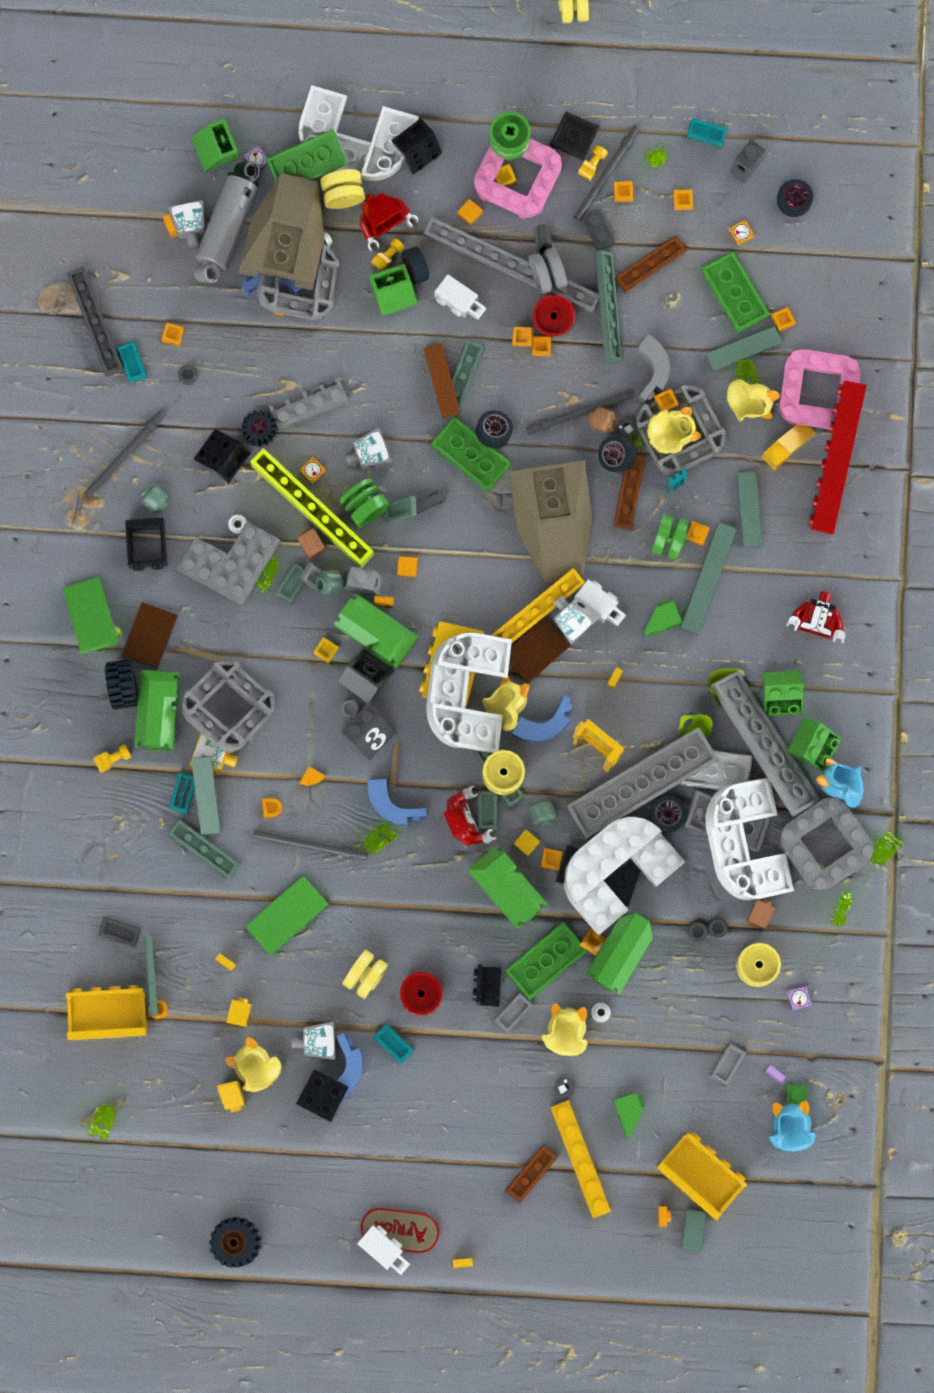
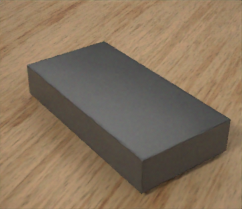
(119, 932)

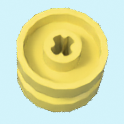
(567, 9)
(342, 189)
(500, 783)
(365, 974)
(758, 976)

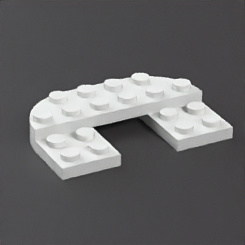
(372, 159)
(449, 686)
(729, 847)
(605, 853)

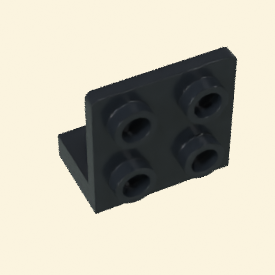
(417, 145)
(222, 455)
(488, 986)
(322, 1095)

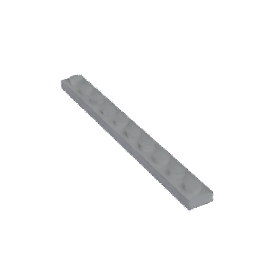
(504, 262)

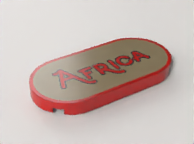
(412, 1230)

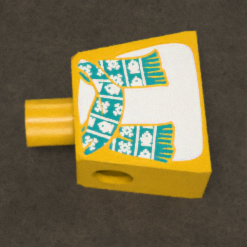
(219, 757)

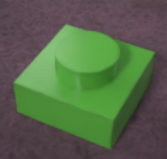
(795, 1094)

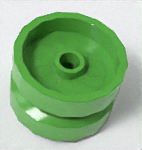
(509, 146)
(671, 537)

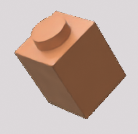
(311, 543)
(760, 914)

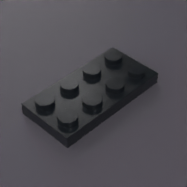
(621, 881)

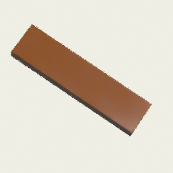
(650, 264)
(442, 380)
(629, 494)

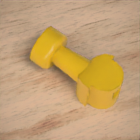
(588, 168)
(383, 260)
(105, 760)

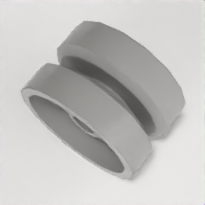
(547, 271)

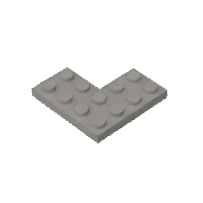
(234, 572)

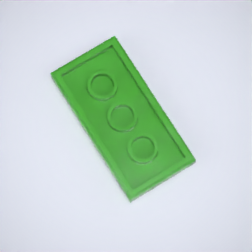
(309, 158)
(735, 292)
(469, 455)
(90, 615)
(287, 915)
(546, 961)

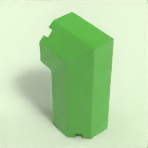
(376, 631)
(157, 710)
(506, 888)
(621, 952)

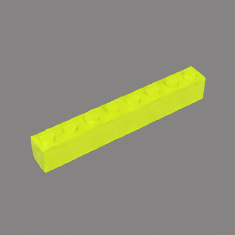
(312, 508)

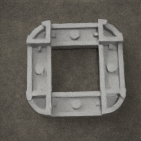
(299, 306)
(695, 454)
(246, 687)
(805, 862)

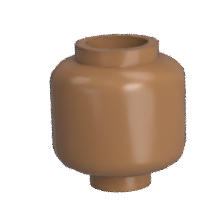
(602, 420)

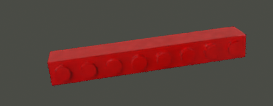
(838, 457)

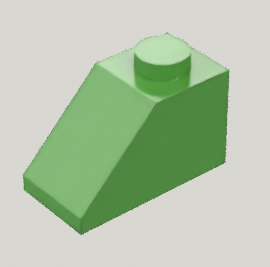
(663, 618)
(629, 1111)

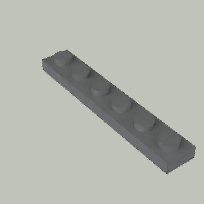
(95, 321)

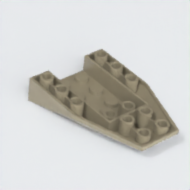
(286, 233)
(553, 516)

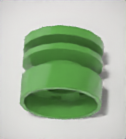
(362, 500)

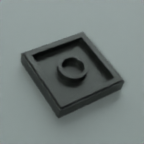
(574, 136)

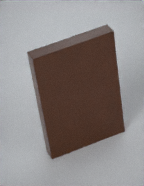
(149, 635)
(537, 650)

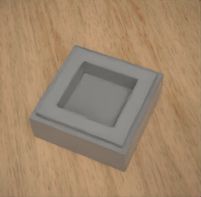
(309, 575)

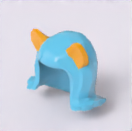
(842, 782)
(792, 1127)

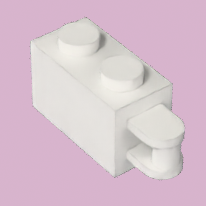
(458, 298)
(601, 602)
(383, 1249)

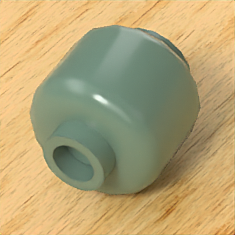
(153, 498)
(330, 582)
(542, 812)

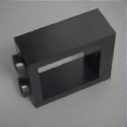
(146, 524)

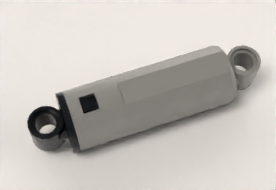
(227, 221)

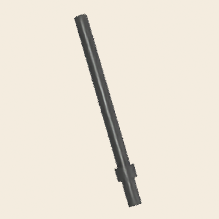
(626, 144)
(546, 424)
(149, 427)
(346, 852)

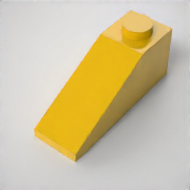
(787, 445)
(231, 1096)

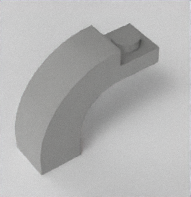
(658, 359)

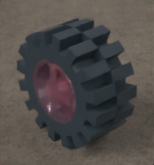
(256, 422)

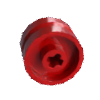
(565, 315)
(421, 1005)

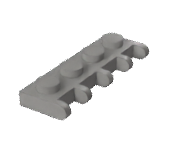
(309, 406)

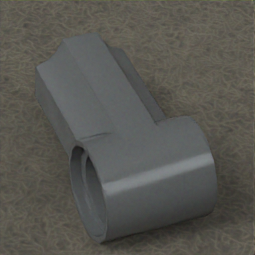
(542, 238)

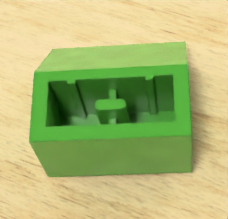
(215, 145)
(393, 290)
(782, 693)
(814, 744)

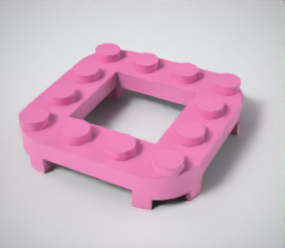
(511, 200)
(792, 381)

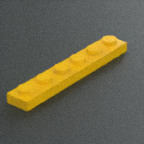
(539, 606)
(580, 1159)

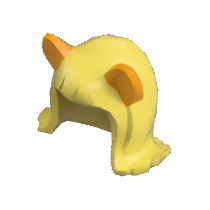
(750, 400)
(672, 430)
(507, 701)
(566, 1031)
(254, 1066)

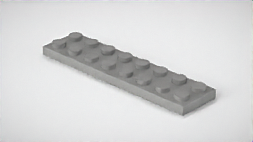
(765, 743)
(642, 783)

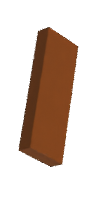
(531, 1173)

